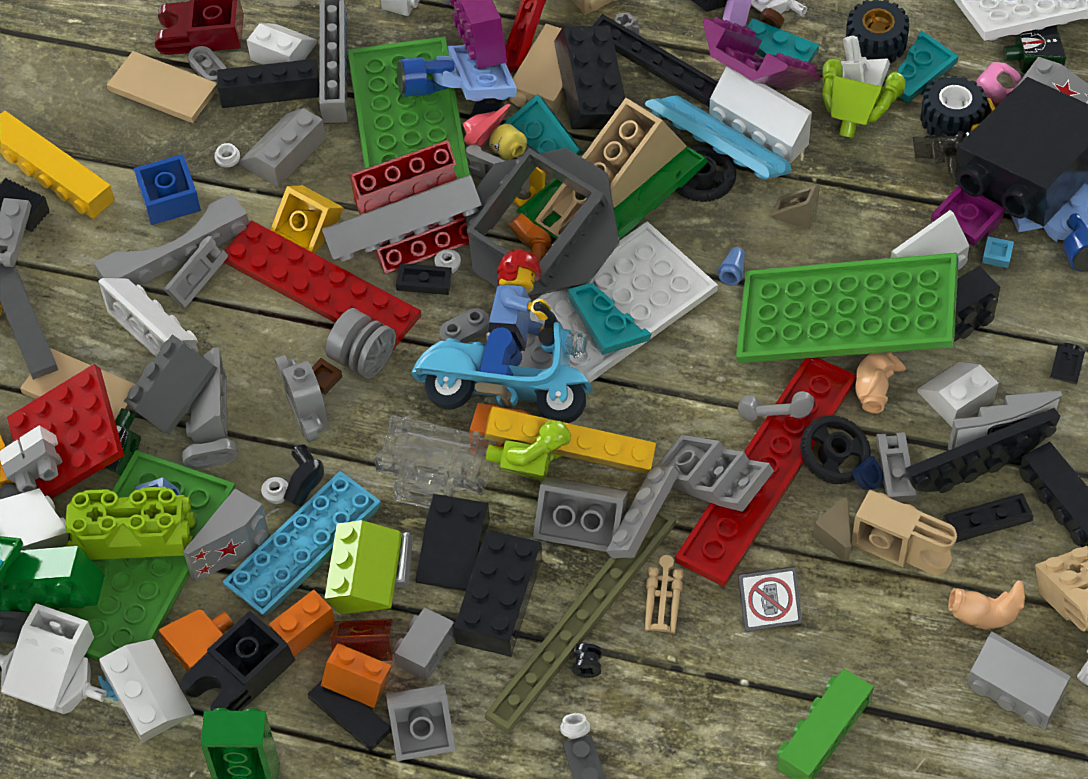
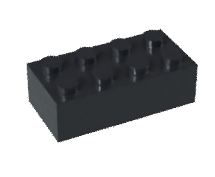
(589, 75)
(498, 593)

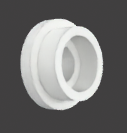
(227, 155)
(448, 254)
(274, 497)
(575, 726)

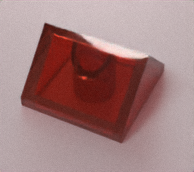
(365, 636)

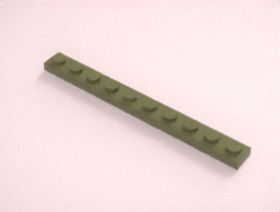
(573, 629)

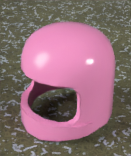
(992, 87)

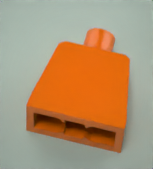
(193, 635)

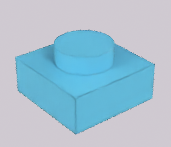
(997, 252)

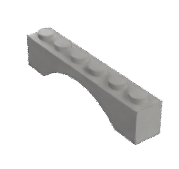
(221, 221)

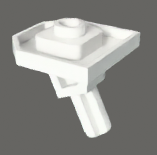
(860, 68)

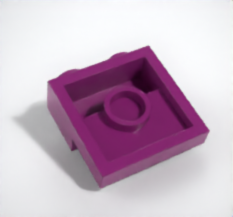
(975, 215)

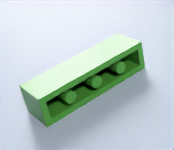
(825, 726)

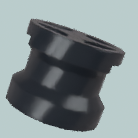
(587, 660)

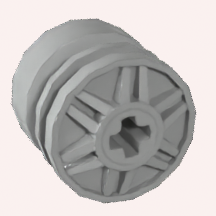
(360, 343)

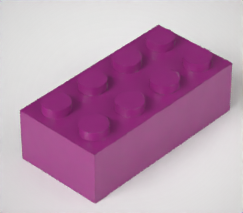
(481, 31)

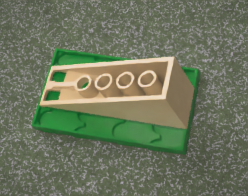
(643, 169)

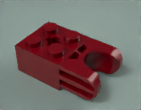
(200, 23)

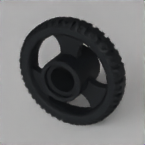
(701, 184)
(829, 458)

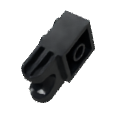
(239, 664)

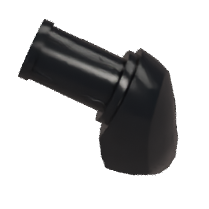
(305, 477)

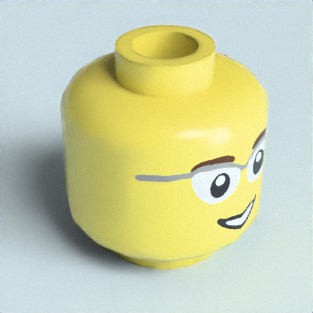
(507, 142)

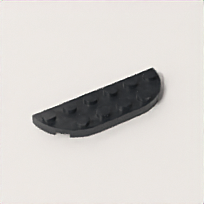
(982, 455)

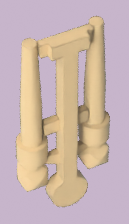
(666, 563)

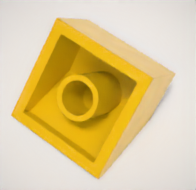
(304, 216)

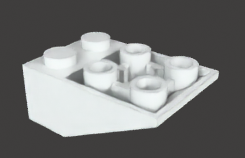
(47, 656)

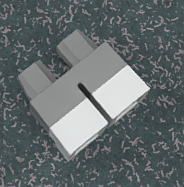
(31, 458)

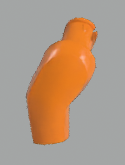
(531, 235)

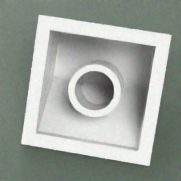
(278, 44)
(960, 391)

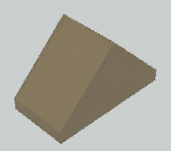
(798, 207)
(834, 530)

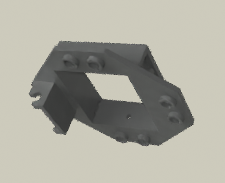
(583, 242)

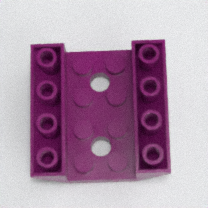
(737, 47)

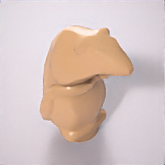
(873, 381)
(985, 611)

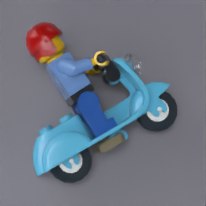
(459, 369)

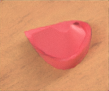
(480, 126)

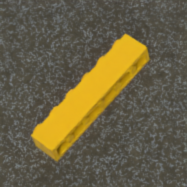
(53, 167)
(585, 442)

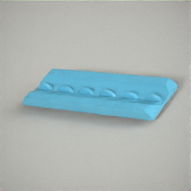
(721, 136)
(300, 544)

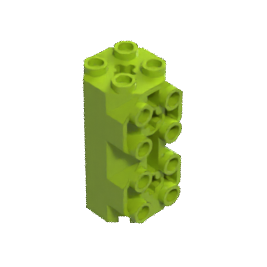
(137, 526)

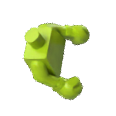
(856, 100)
(532, 459)

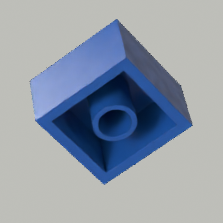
(167, 189)

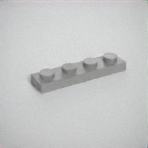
(642, 512)

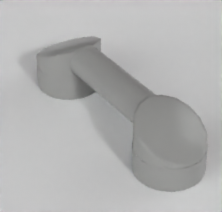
(800, 406)

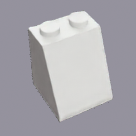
(33, 520)

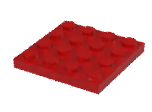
(83, 425)

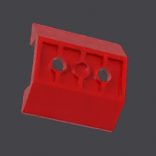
(402, 179)

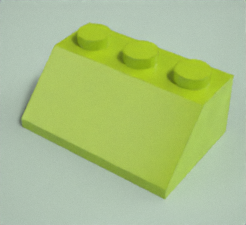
(363, 567)

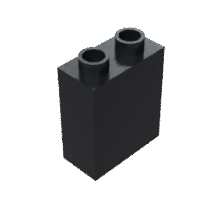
(1027, 152)

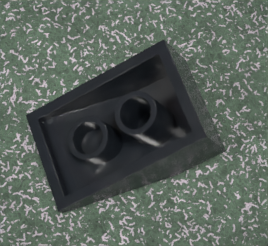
(452, 541)

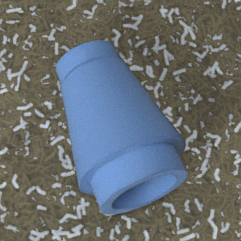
(732, 268)

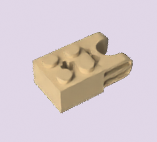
(903, 534)
(1065, 585)

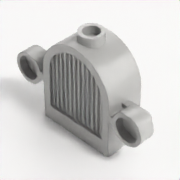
(303, 396)

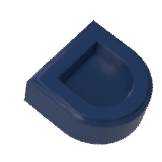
(868, 474)

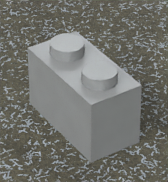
(424, 643)

